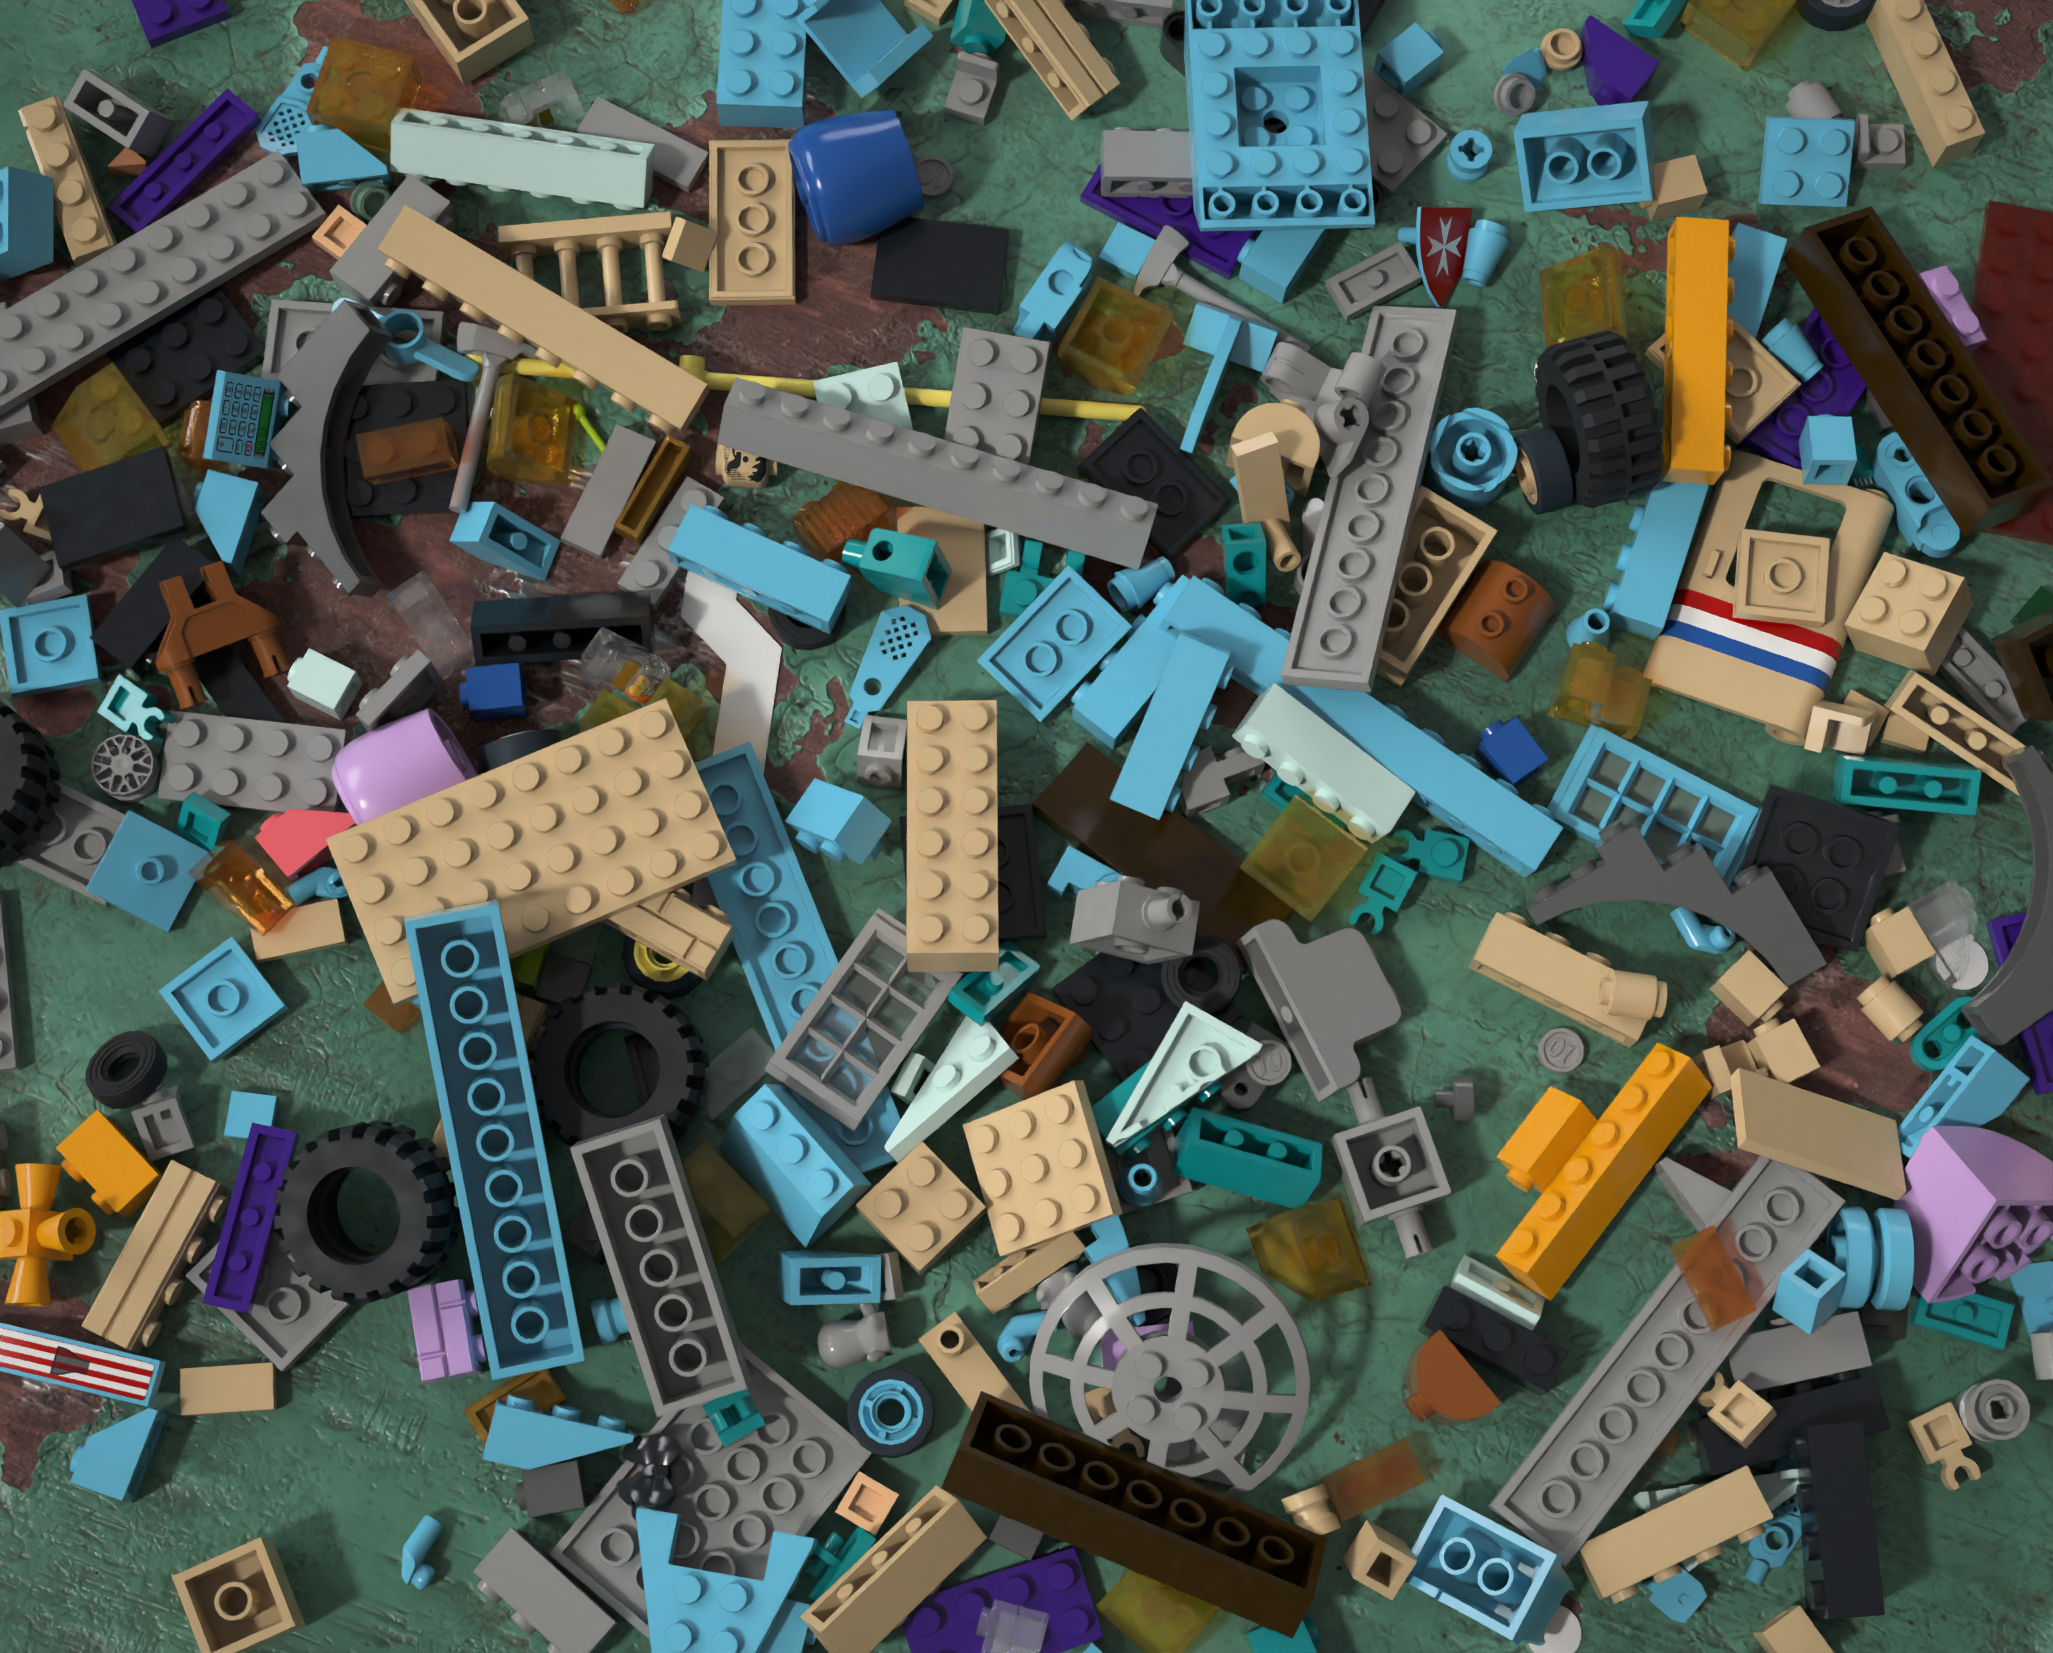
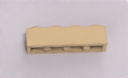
(1025, 1269)

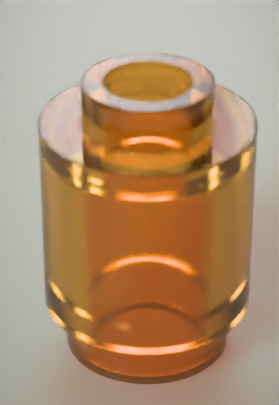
(193, 435)

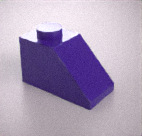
(1614, 66)

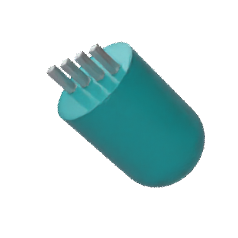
(1862, 471)

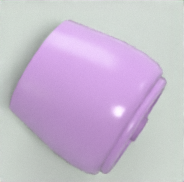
(399, 765)

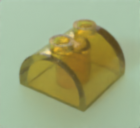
(1584, 296)
(1114, 338)
(530, 432)
(1154, 1613)

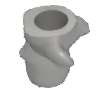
(1082, 1311)
(854, 1341)

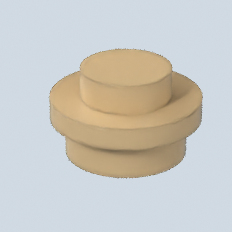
(1561, 49)

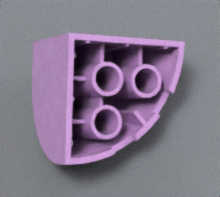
(1974, 1208)

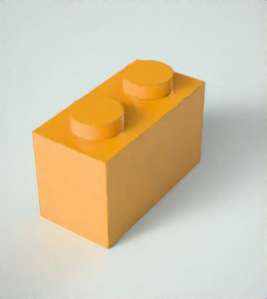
(110, 1165)

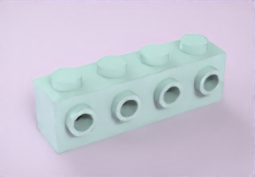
(1323, 764)

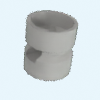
(1992, 1411)

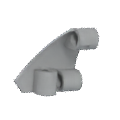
(1332, 397)

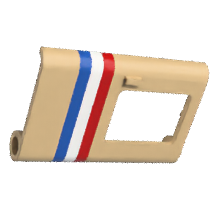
(1753, 665)

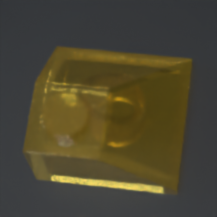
(1310, 1251)

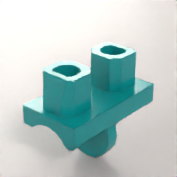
(850, 1552)

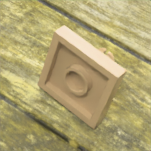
(1781, 578)

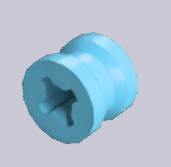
(1462, 163)

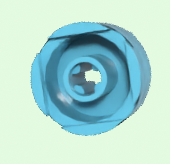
(1475, 434)

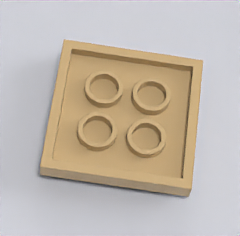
(1042, 1168)

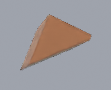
(127, 164)

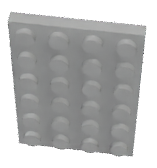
(726, 1496)

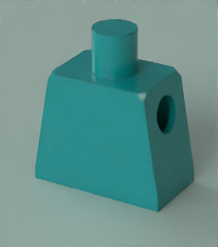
(901, 565)

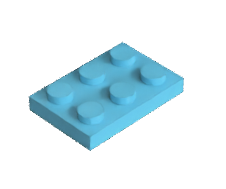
(1054, 643)

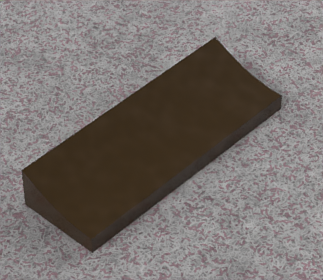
(1157, 851)

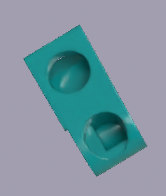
(1245, 563)

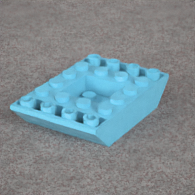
(1285, 64)

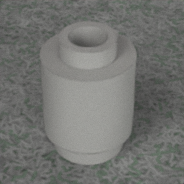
(1812, 102)

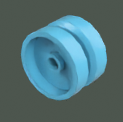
(1874, 1256)

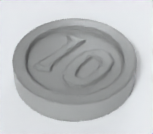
(934, 176)
(1560, 1050)
(1270, 1064)

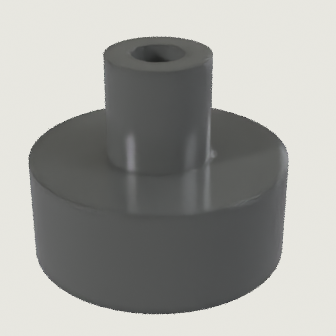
(1459, 1098)

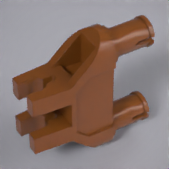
(210, 627)

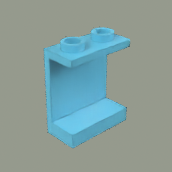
(861, 39)

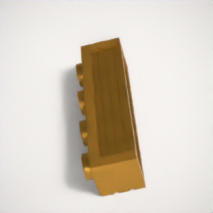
(653, 490)

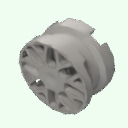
(126, 769)

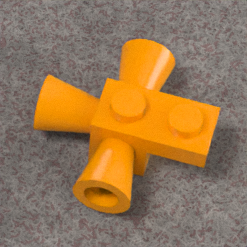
(40, 1235)

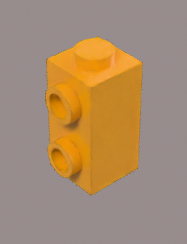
(1546, 1140)

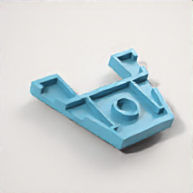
(706, 1609)

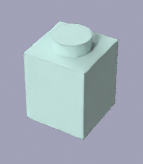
(324, 683)

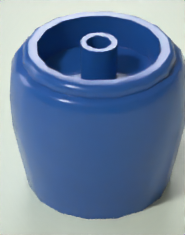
(855, 175)

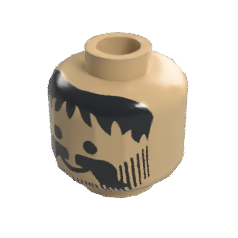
(744, 469)

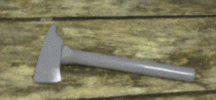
(1162, 269)
(495, 354)

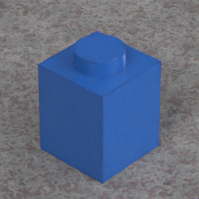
(494, 692)
(1510, 752)

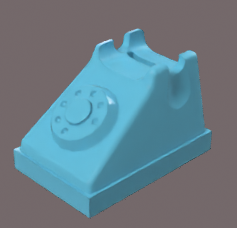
(1488, 1573)

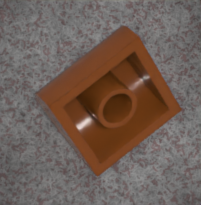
(1497, 617)
(1046, 1042)
(1445, 1385)

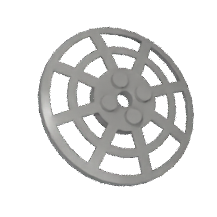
(1177, 1356)

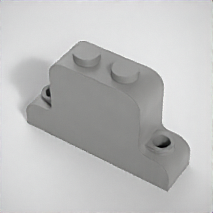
(1323, 998)

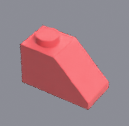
(299, 839)

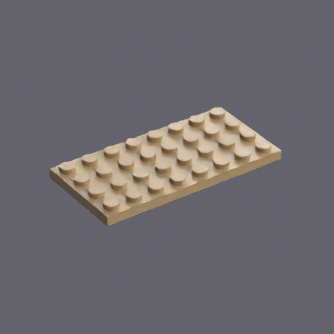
(547, 835)

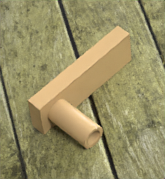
(1264, 496)
(966, 1363)

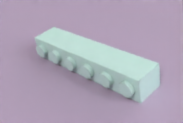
(522, 158)

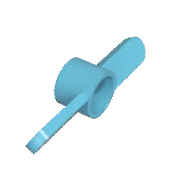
(421, 347)

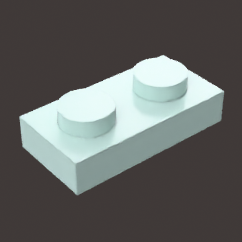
(1498, 1292)

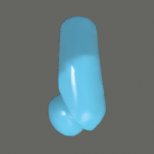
(318, 882)

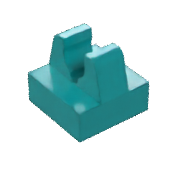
(734, 1416)

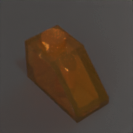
(241, 887)

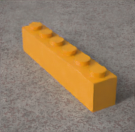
(1696, 351)
(1604, 1171)

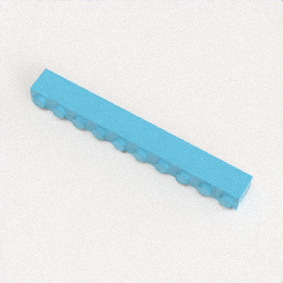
(1672, 509)
(1444, 783)

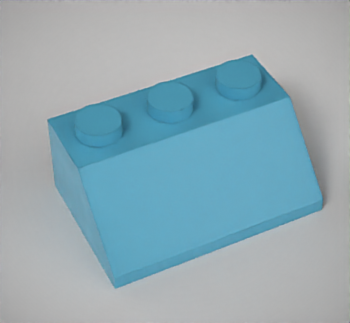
(1586, 156)
(792, 1162)

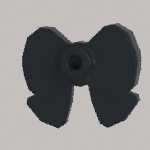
(657, 1456)

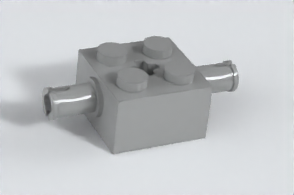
(1135, 921)
(1403, 1140)

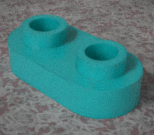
(1944, 1034)

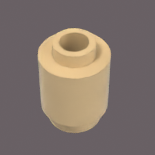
(1632, 995)
(1890, 1009)

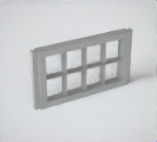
(861, 1024)

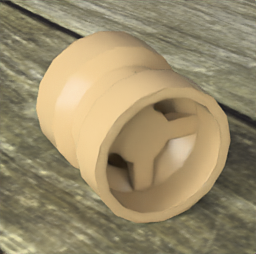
(1311, 1510)

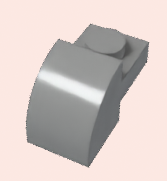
(1207, 781)

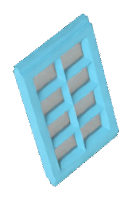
(1668, 805)

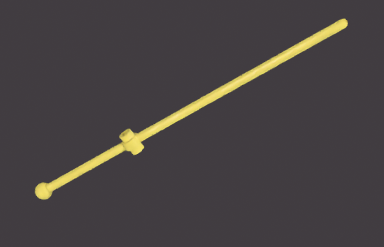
(915, 396)

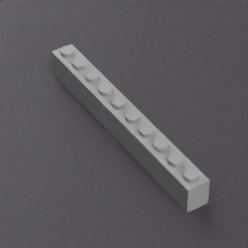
(936, 473)

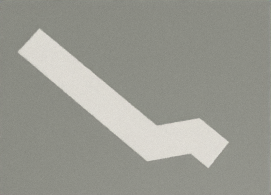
(749, 678)

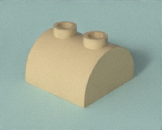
(1296, 438)

